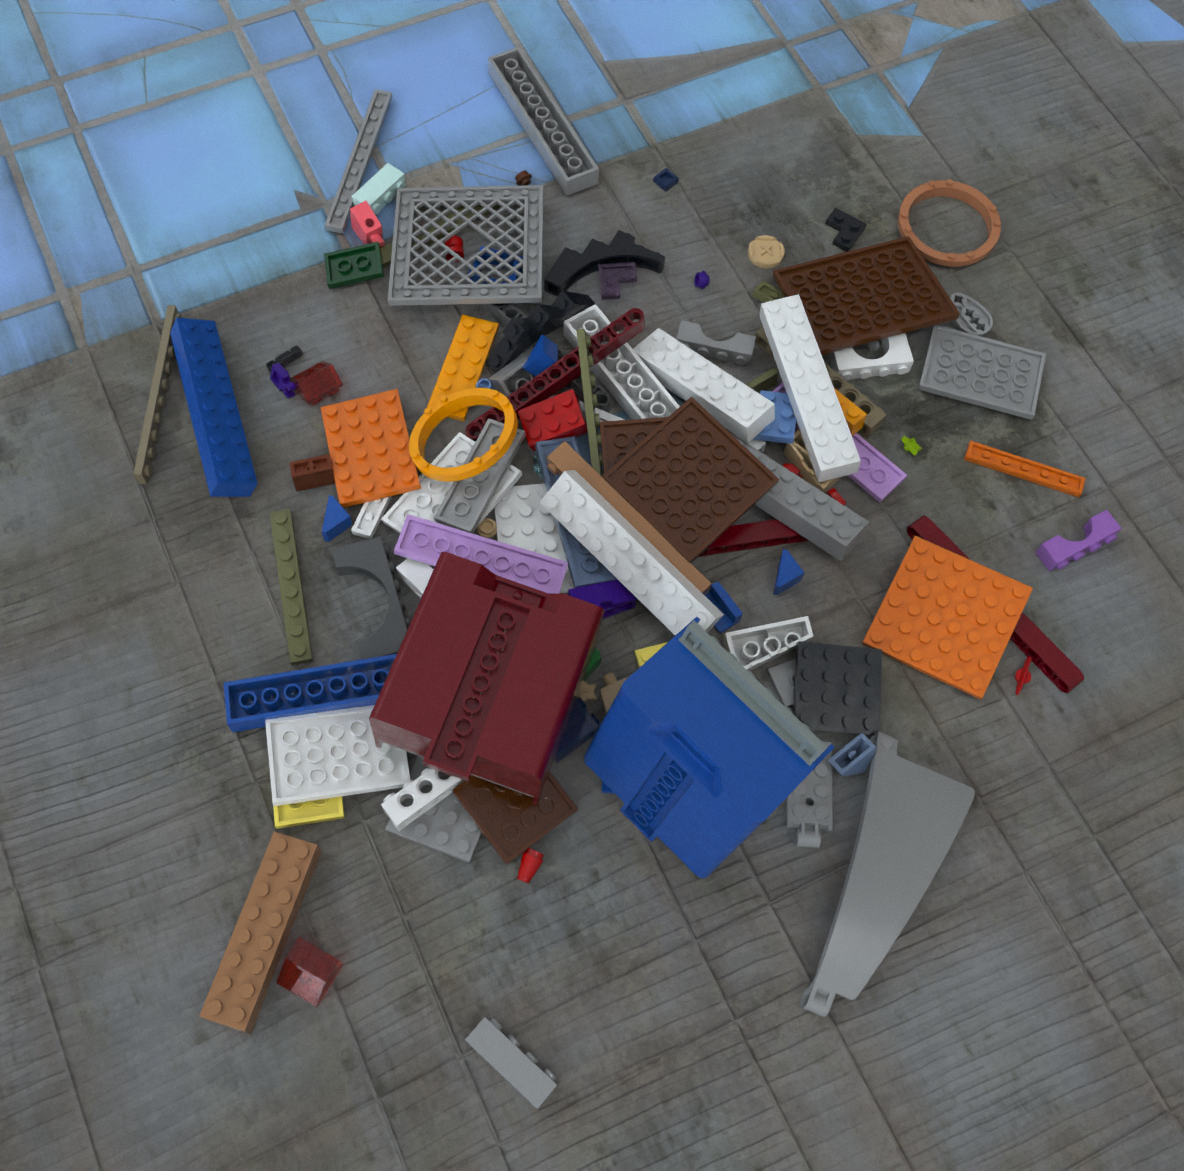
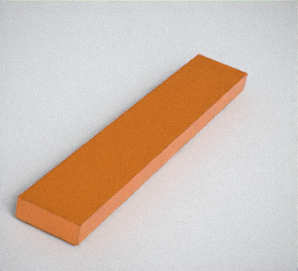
(1024, 469)

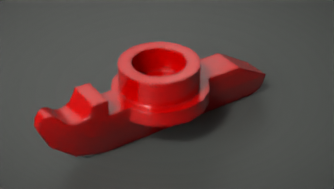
(1022, 675)

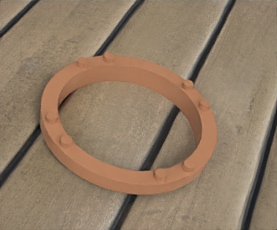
(962, 192)

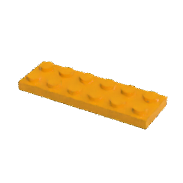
(465, 360)

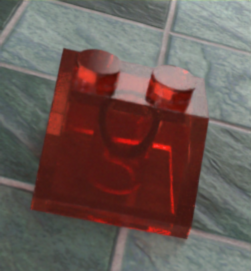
(317, 382)
(308, 971)

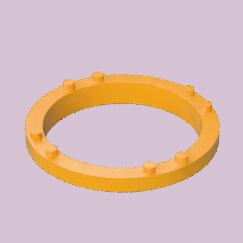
(444, 408)

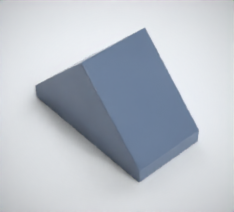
(854, 756)

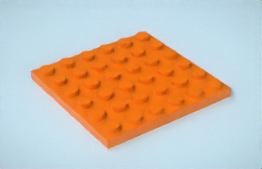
(948, 617)

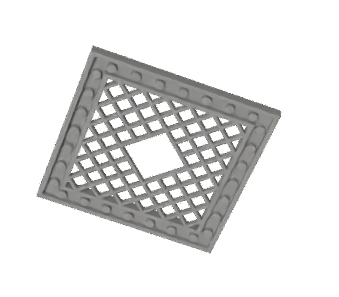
(411, 199)

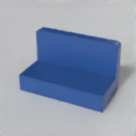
(726, 605)

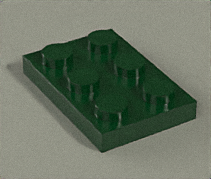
(354, 265)

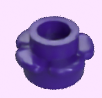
(701, 279)

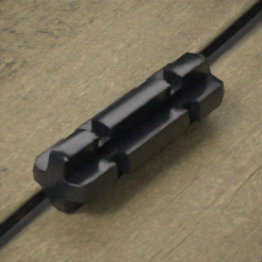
(286, 357)

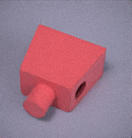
(366, 224)

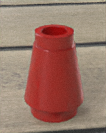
(529, 865)

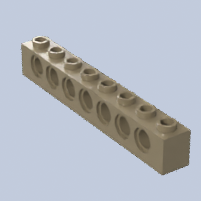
(875, 415)

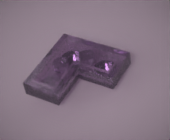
(612, 274)

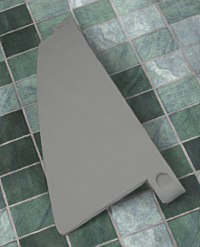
(898, 848)

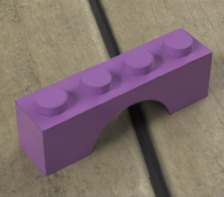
(1059, 551)

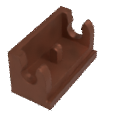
(312, 472)

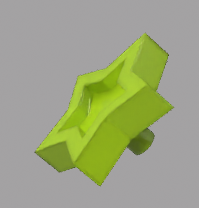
(911, 445)

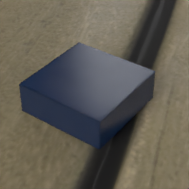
(666, 179)

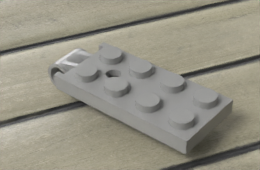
(812, 819)

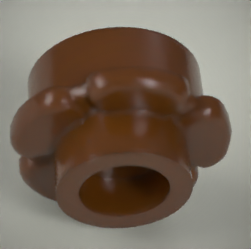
(523, 178)

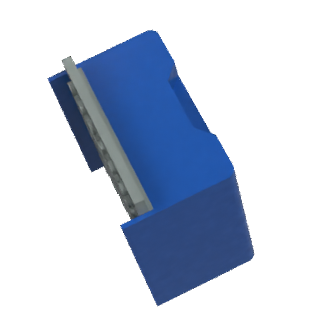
(700, 750)

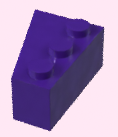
(608, 595)

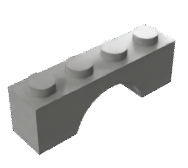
(734, 350)

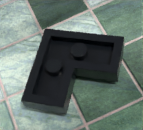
(848, 228)

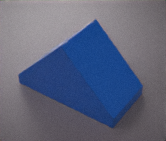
(542, 356)
(335, 520)
(788, 573)

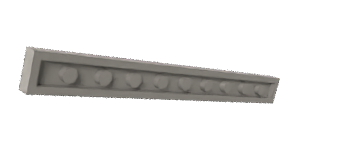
(358, 161)

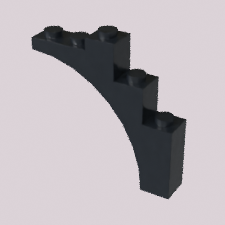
(573, 266)
(523, 332)

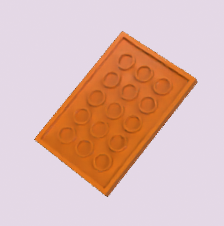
(369, 448)

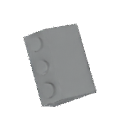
(513, 376)

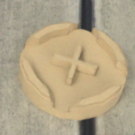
(766, 251)

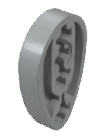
(978, 314)

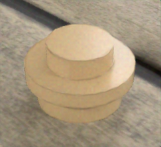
(487, 528)

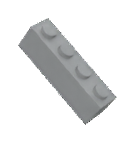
(511, 1062)

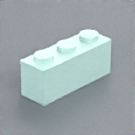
(380, 188)

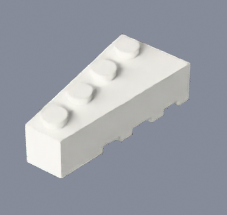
(766, 642)

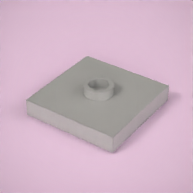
(783, 680)

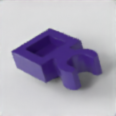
(280, 378)

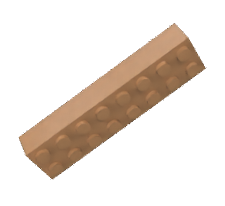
(261, 933)

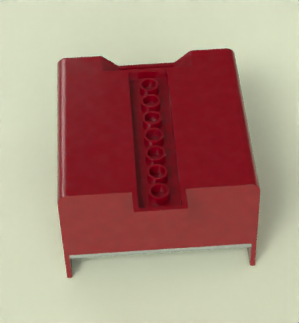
(486, 676)

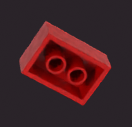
(554, 419)

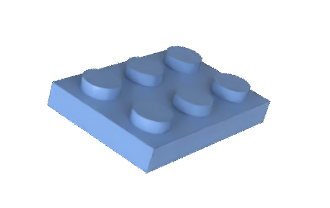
(783, 427)

